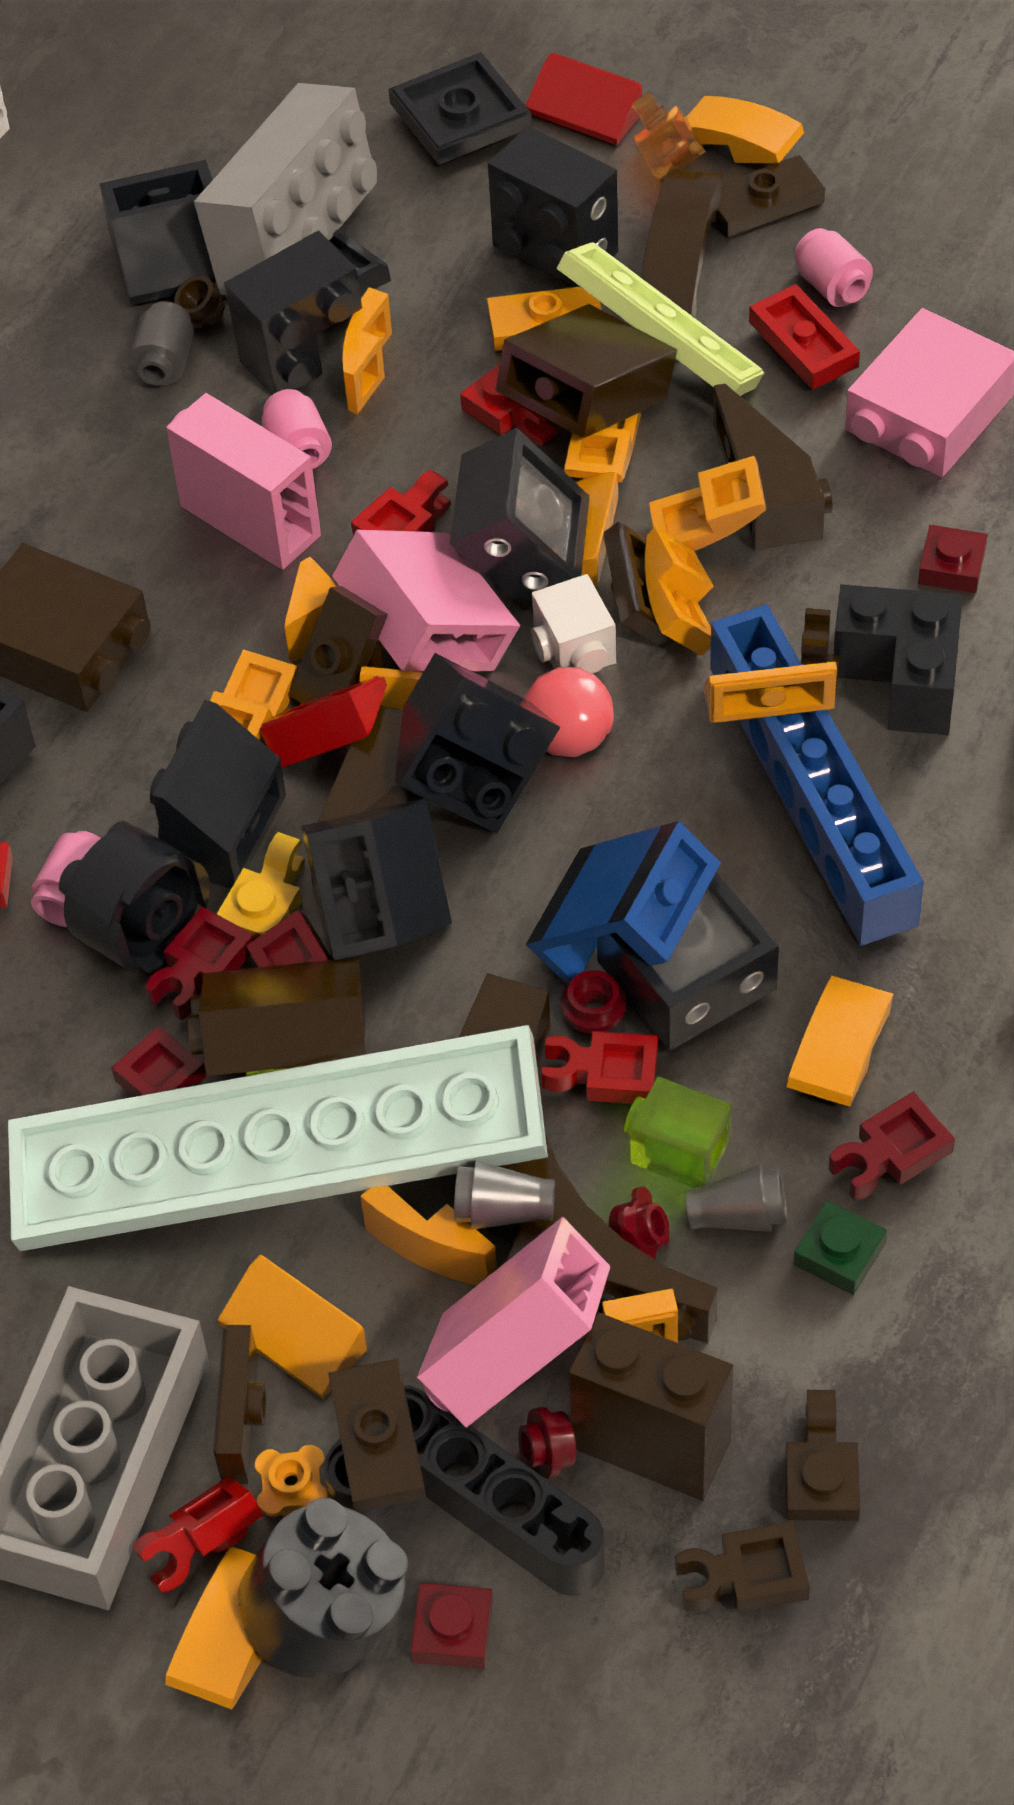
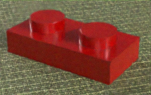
(804, 336)

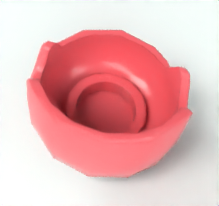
(578, 705)

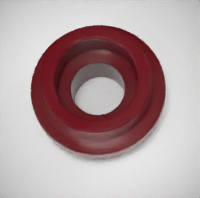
(589, 988)
(547, 1442)

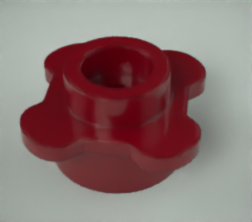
(641, 1222)

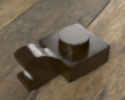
(822, 1472)

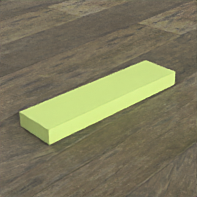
(659, 317)

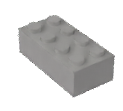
(288, 180)
(93, 1442)

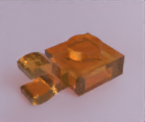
(667, 138)

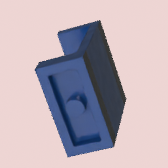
(629, 885)

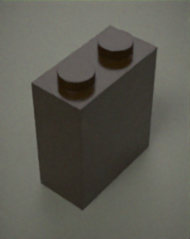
(585, 370)
(66, 626)
(278, 1016)
(651, 1405)

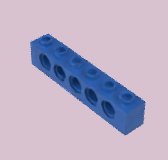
(823, 789)

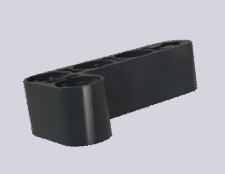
(482, 1492)

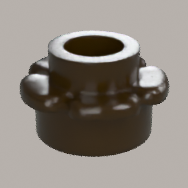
(201, 300)

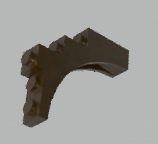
(513, 1004)

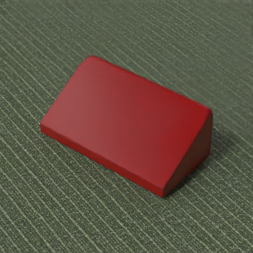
(584, 98)
(325, 722)

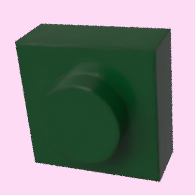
(840, 1247)

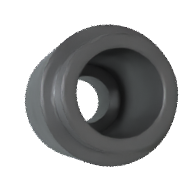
(161, 344)

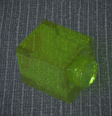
(679, 1132)

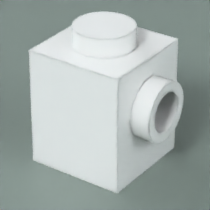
(573, 626)

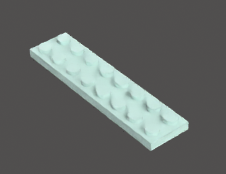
(275, 1138)

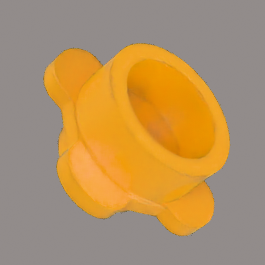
(274, 1468)

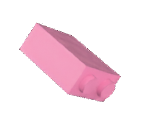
(931, 392)
(244, 480)
(430, 598)
(514, 1323)

